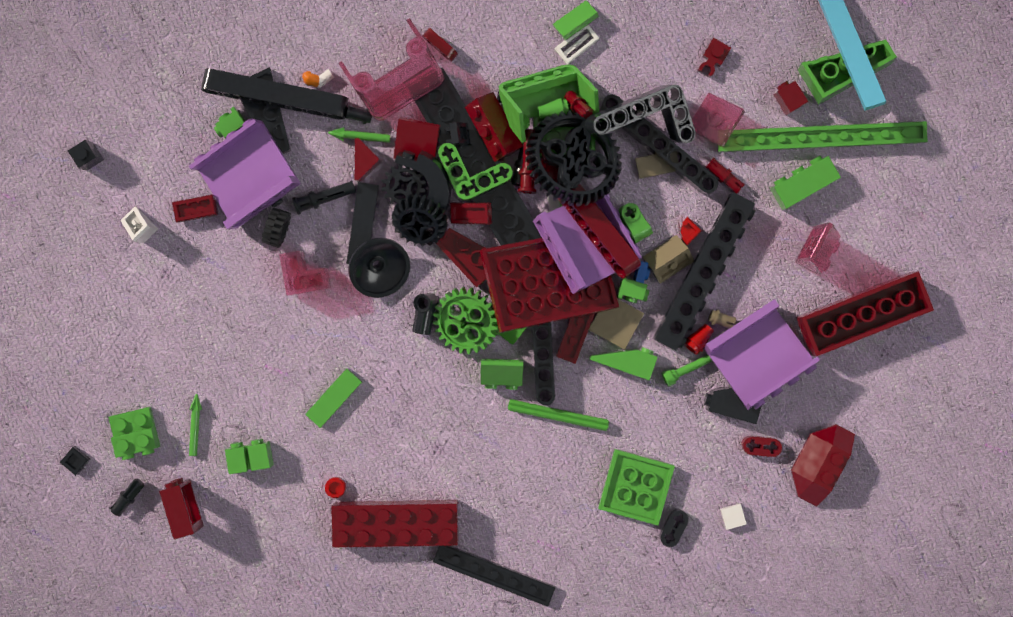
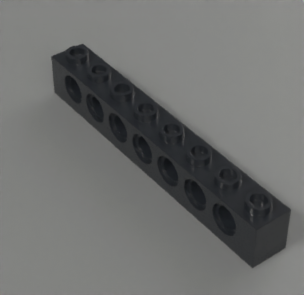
(736, 204)

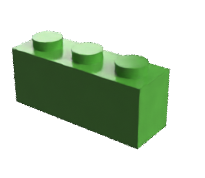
(804, 182)

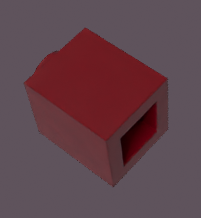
(790, 97)

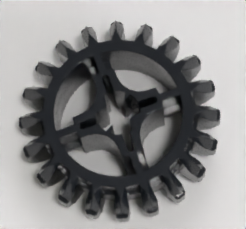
(417, 223)

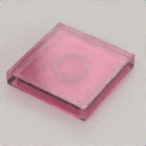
(716, 119)

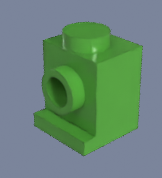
(229, 123)
(632, 290)

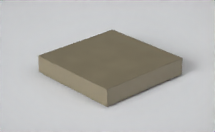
(617, 324)

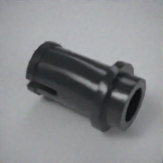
(358, 114)

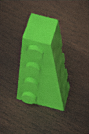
(830, 76)

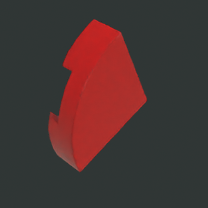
(689, 231)

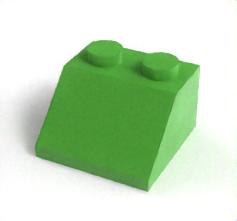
(501, 372)

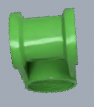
(636, 223)

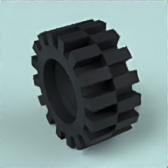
(276, 227)

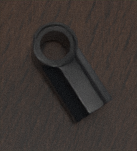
(424, 315)

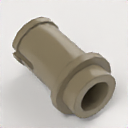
(721, 319)

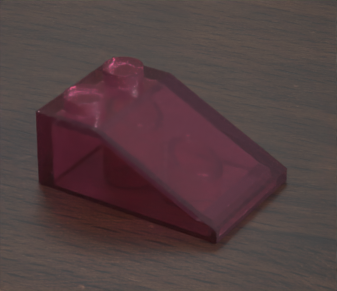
(818, 248)

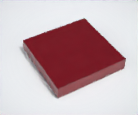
(416, 136)

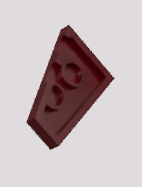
(464, 255)

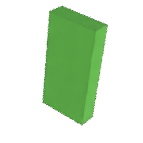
(575, 20)

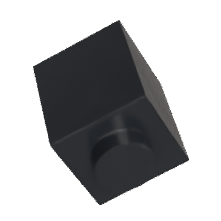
(85, 155)

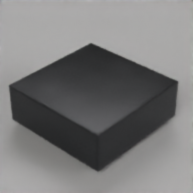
(75, 460)

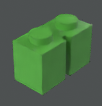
(251, 456)

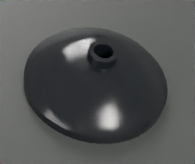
(387, 275)

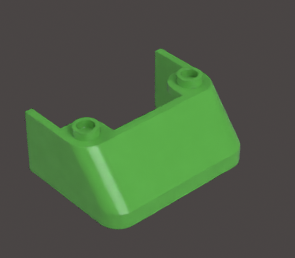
(524, 94)

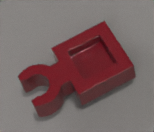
(715, 55)

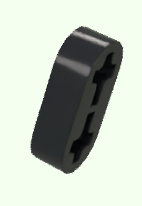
(678, 530)

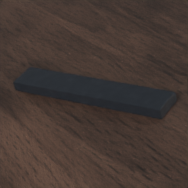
(494, 574)

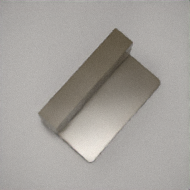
(668, 258)

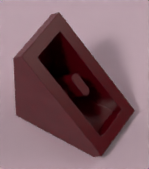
(365, 161)

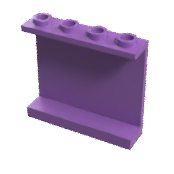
(246, 172)
(572, 249)
(760, 356)

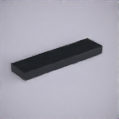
(363, 216)

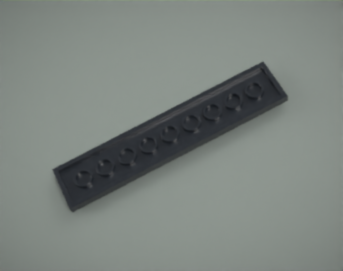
(509, 214)

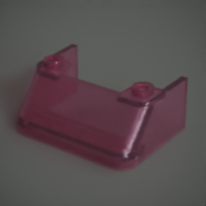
(401, 84)

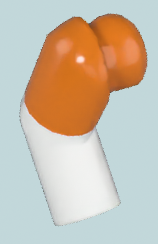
(317, 80)

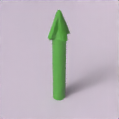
(342, 133)
(194, 429)

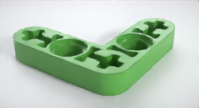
(464, 179)

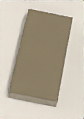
(653, 165)

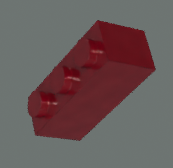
(493, 126)

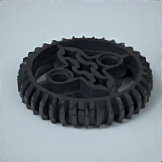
(568, 162)

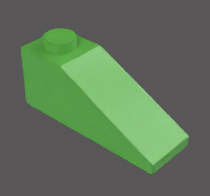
(630, 361)

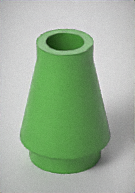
(553, 107)

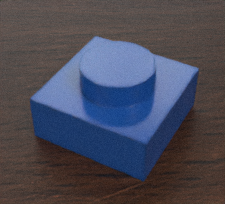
(642, 272)

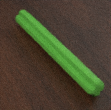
(558, 415)

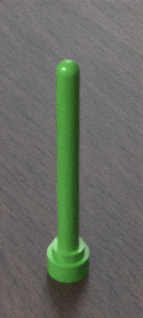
(671, 376)

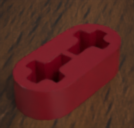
(440, 44)
(761, 451)

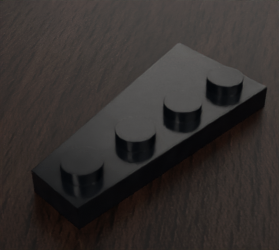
(269, 115)

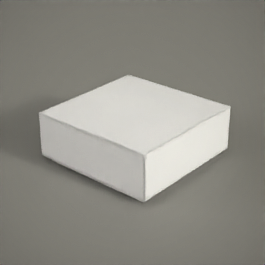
(733, 516)

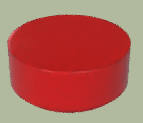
(335, 487)

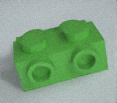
(134, 433)

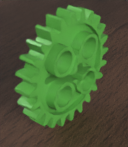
(468, 302)

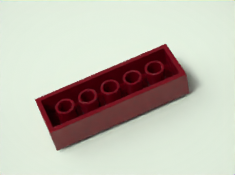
(864, 313)
(395, 523)

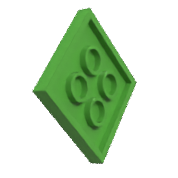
(636, 486)

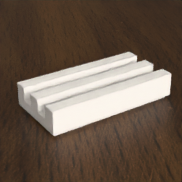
(563, 54)

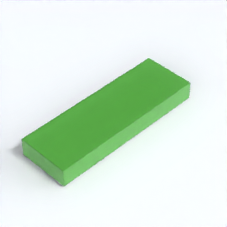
(333, 398)

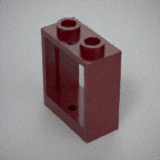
(181, 508)

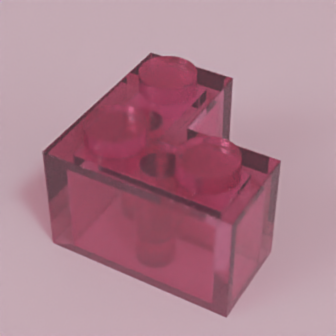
(298, 279)

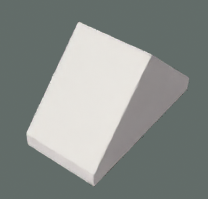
(138, 226)

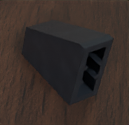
(727, 403)

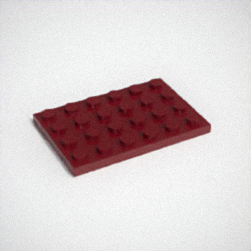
(532, 290)

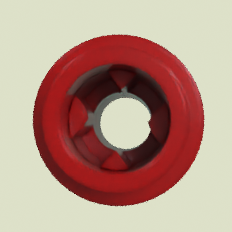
(697, 341)

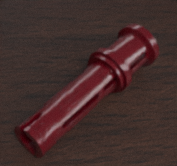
(527, 183)

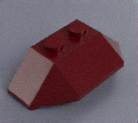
(821, 463)

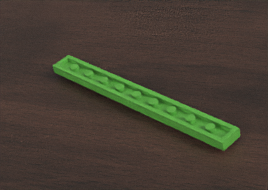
(826, 136)

